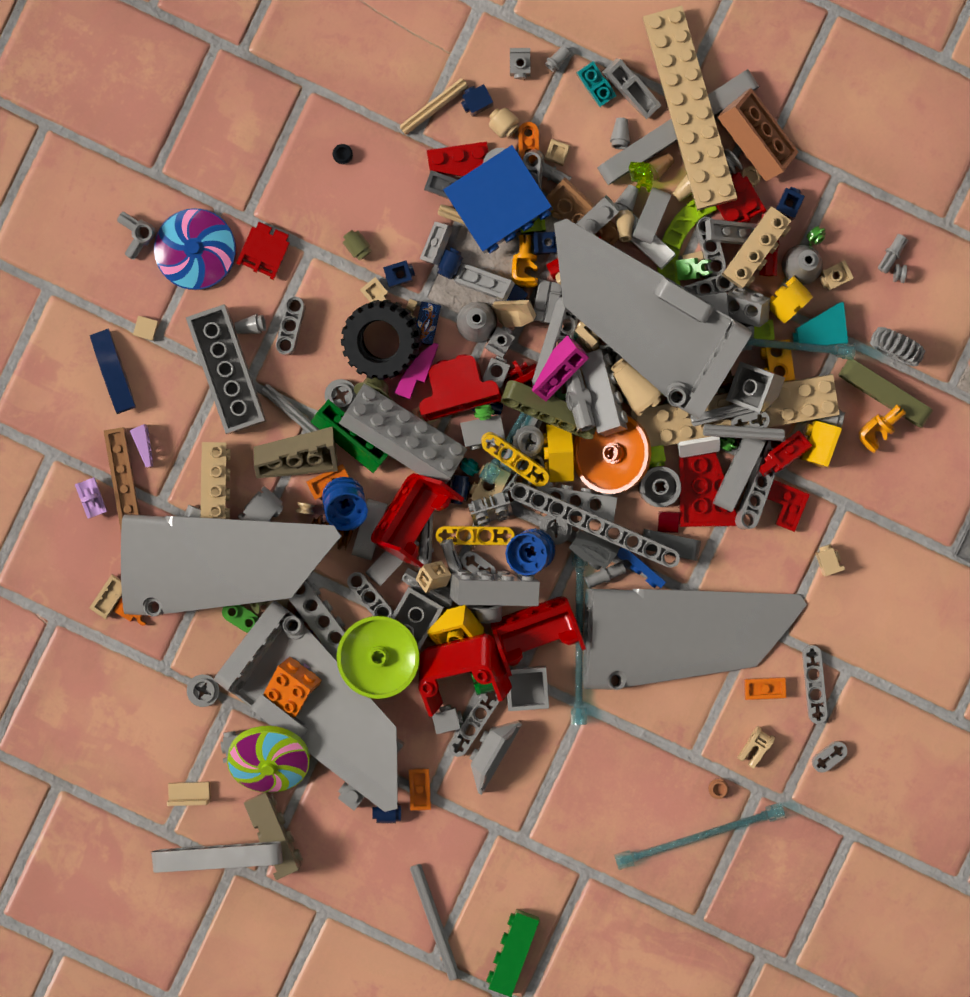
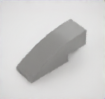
(631, 88)

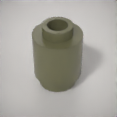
(356, 244)

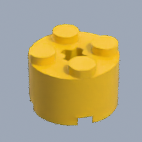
(789, 299)

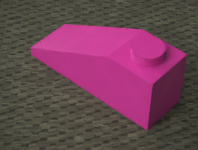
(560, 366)

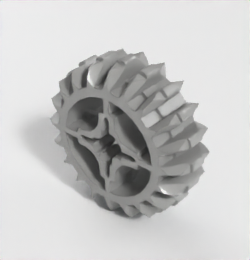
(897, 346)

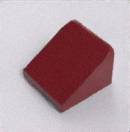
(668, 521)

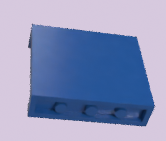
(498, 200)

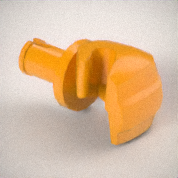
(522, 262)
(879, 423)

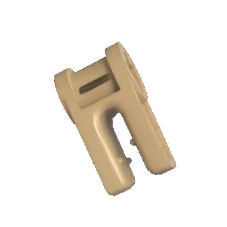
(763, 746)

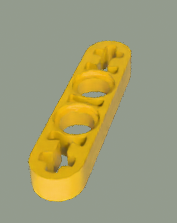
(516, 457)
(475, 531)

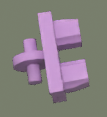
(91, 498)

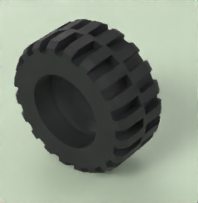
(359, 355)

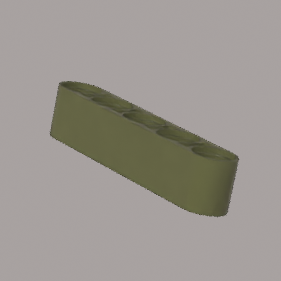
(885, 392)
(552, 411)

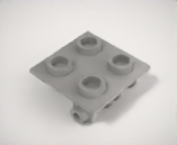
(500, 511)

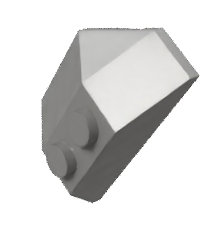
(491, 752)

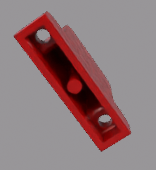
(457, 388)

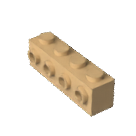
(756, 247)
(213, 480)

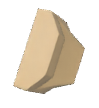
(514, 313)

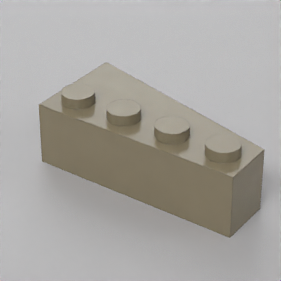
(297, 455)
(271, 828)

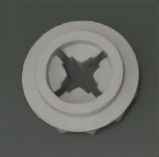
(343, 386)
(535, 435)
(563, 534)
(194, 694)

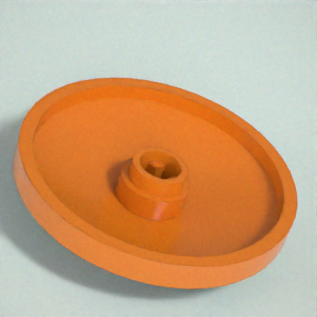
(613, 461)

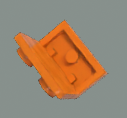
(291, 686)

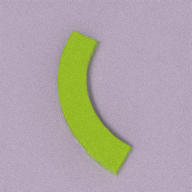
(677, 232)

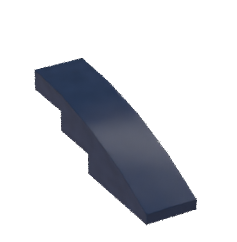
(112, 371)

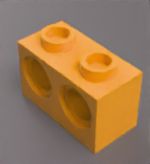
(784, 361)

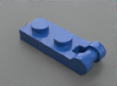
(638, 566)

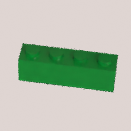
(364, 452)
(513, 952)

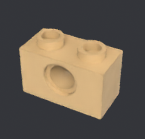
(479, 492)

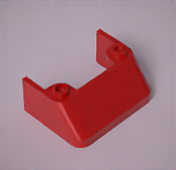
(409, 514)
(534, 628)
(458, 657)

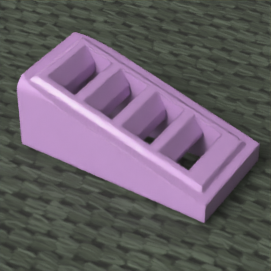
(142, 441)

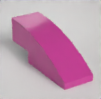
(416, 372)

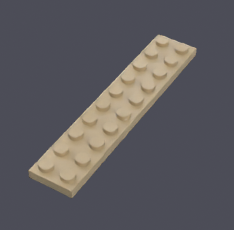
(689, 108)
(796, 402)

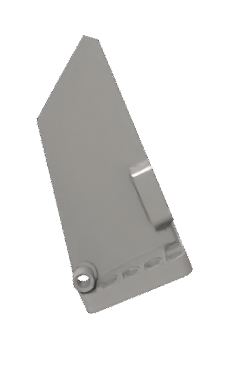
(620, 305)
(215, 561)
(678, 633)
(335, 722)

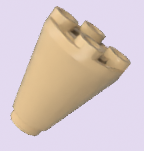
(635, 387)

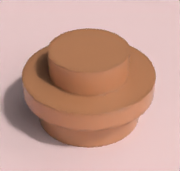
(718, 788)

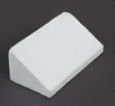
(698, 446)

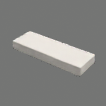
(656, 251)

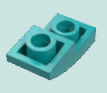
(596, 84)

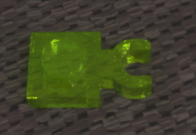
(642, 174)

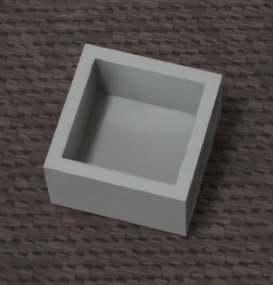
(528, 689)

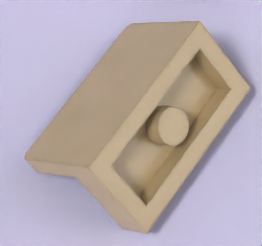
(188, 793)

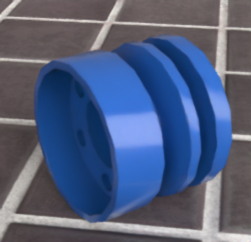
(344, 503)
(520, 556)

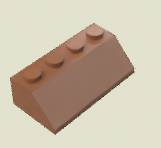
(758, 135)

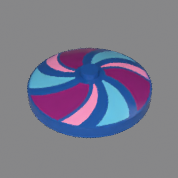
(195, 249)

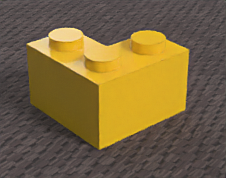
(559, 454)

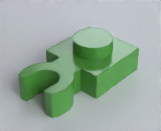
(691, 268)

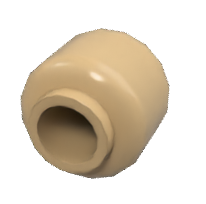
(503, 123)

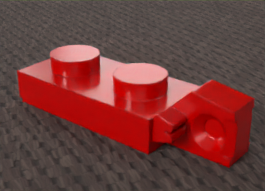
(785, 453)

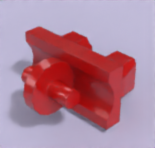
(521, 373)

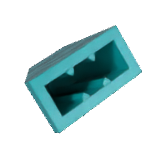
(824, 329)

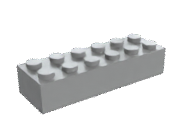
(226, 369)
(402, 435)

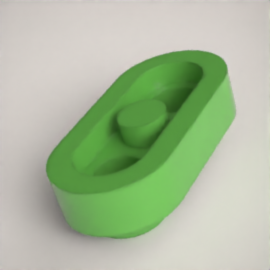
(240, 617)

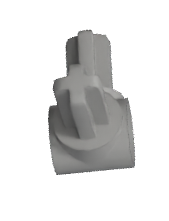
(135, 226)

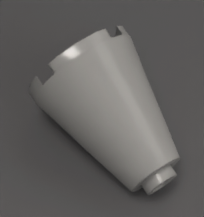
(795, 265)
(479, 330)

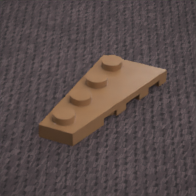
(573, 205)

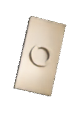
(107, 597)

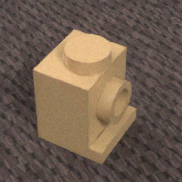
(844, 275)
(828, 560)
(433, 576)

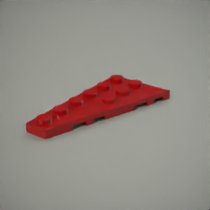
(700, 482)

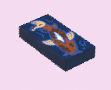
(427, 321)

